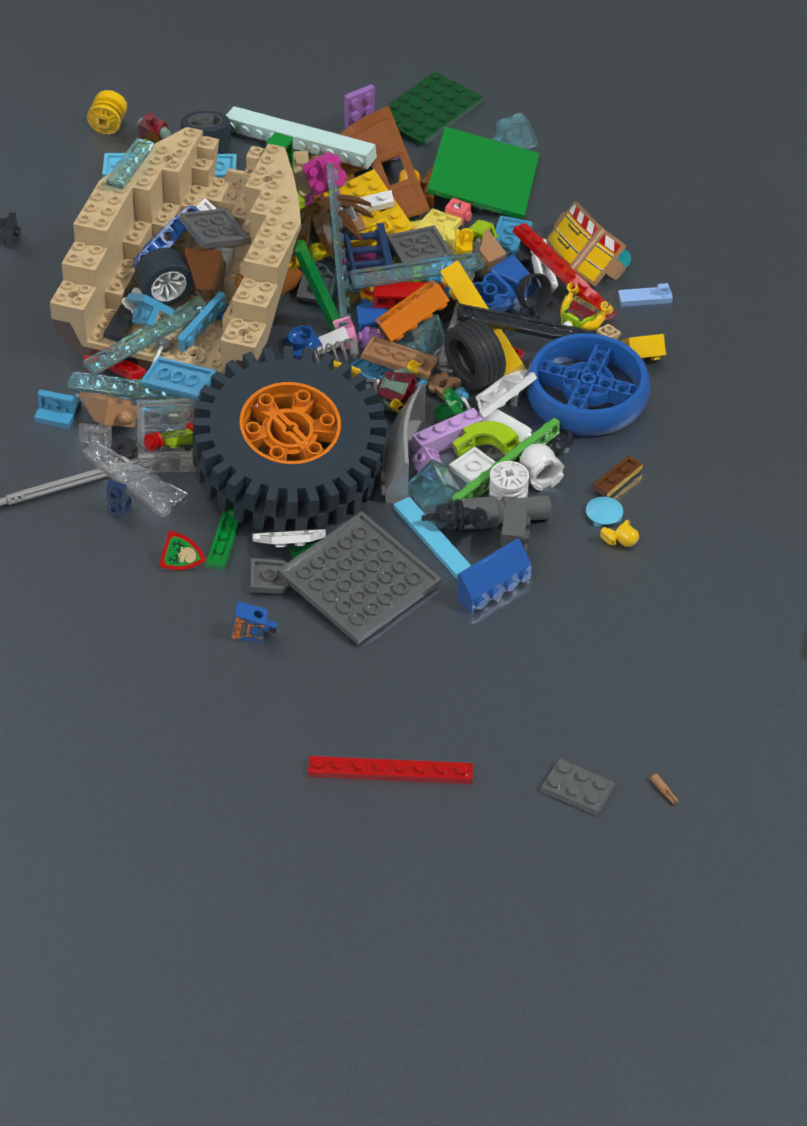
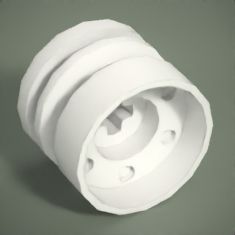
(508, 480)

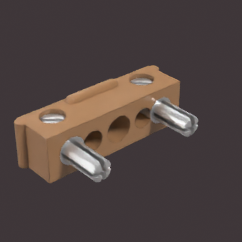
(357, 219)

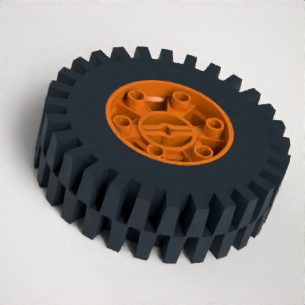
(297, 407)

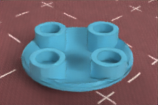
(604, 511)

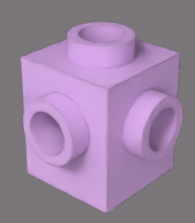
(423, 456)

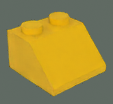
(647, 346)

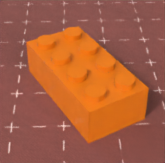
(412, 310)

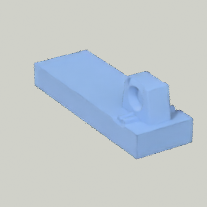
(645, 296)

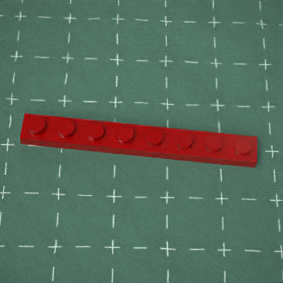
(559, 266)
(390, 770)

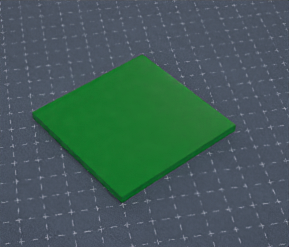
(483, 173)

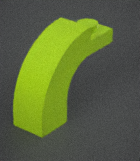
(486, 433)

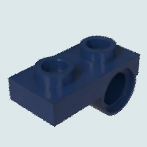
(117, 499)

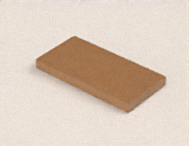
(398, 356)

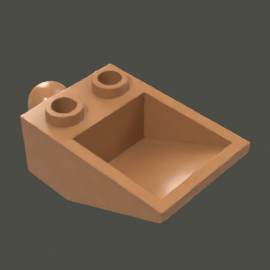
(110, 409)

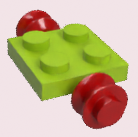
(155, 440)

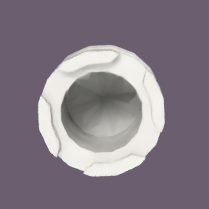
(542, 466)

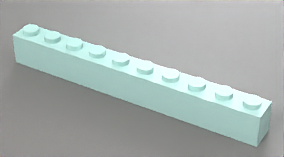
(304, 137)

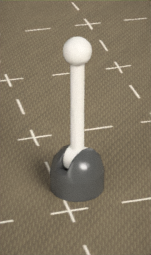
(162, 344)

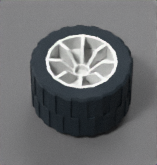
(164, 276)

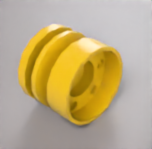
(107, 112)

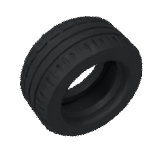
(475, 354)

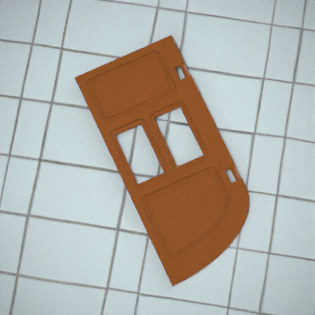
(382, 131)

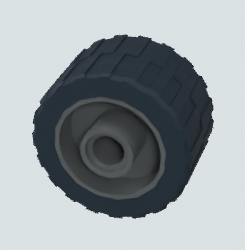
(213, 125)

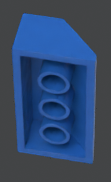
(493, 576)

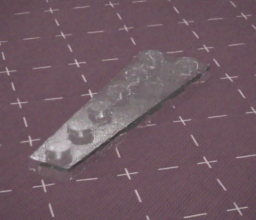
(147, 488)

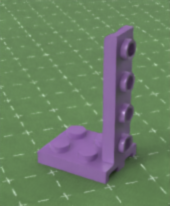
(358, 105)

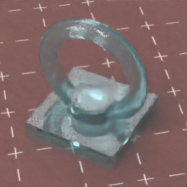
(427, 336)

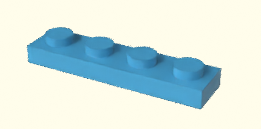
(202, 321)

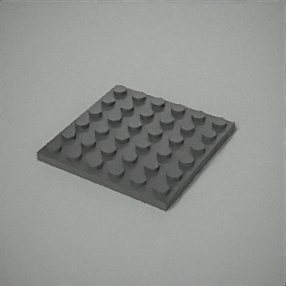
(359, 577)

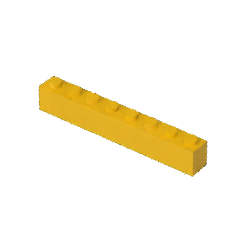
(466, 293)

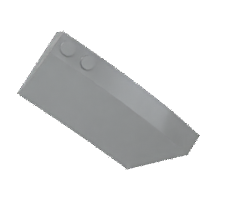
(399, 444)

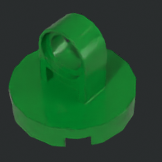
(452, 405)

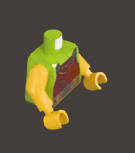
(580, 313)

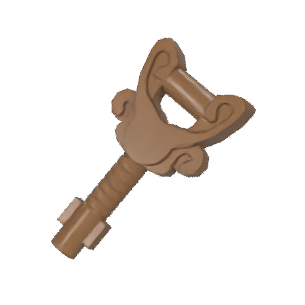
(436, 381)

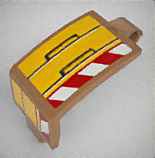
(586, 245)

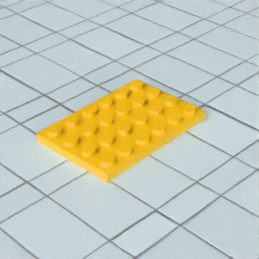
(371, 184)

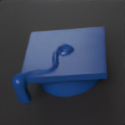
(300, 338)

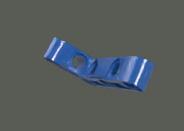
(173, 229)

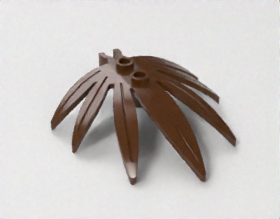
(319, 213)

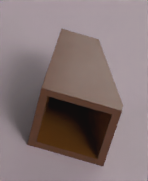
(207, 271)

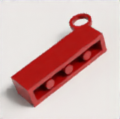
(391, 294)

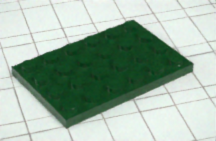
(431, 107)

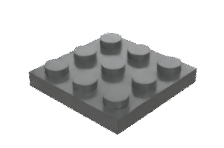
(214, 228)
(418, 244)

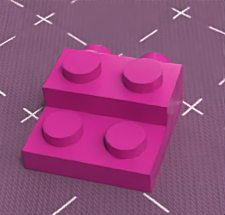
(316, 173)

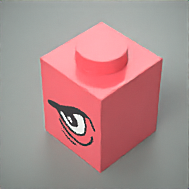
(459, 209)

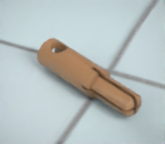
(664, 789)

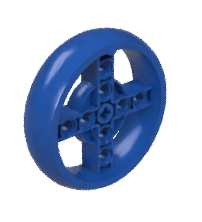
(589, 384)

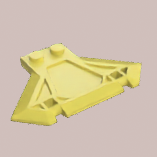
(444, 223)

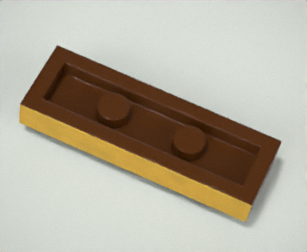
(617, 476)

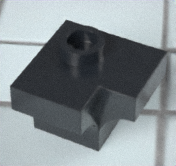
(9, 230)

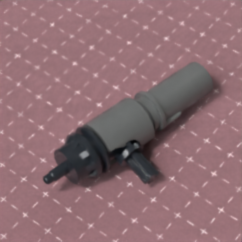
(485, 511)

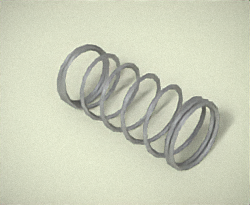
(354, 352)

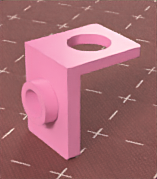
(349, 328)

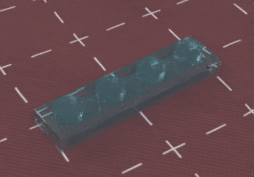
(129, 163)

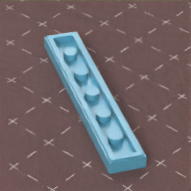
(431, 536)

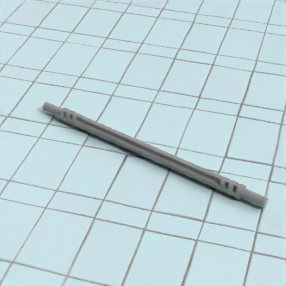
(64, 483)

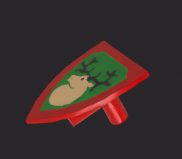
(180, 552)

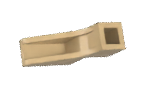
(302, 186)

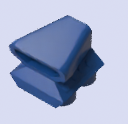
(512, 272)
(495, 292)

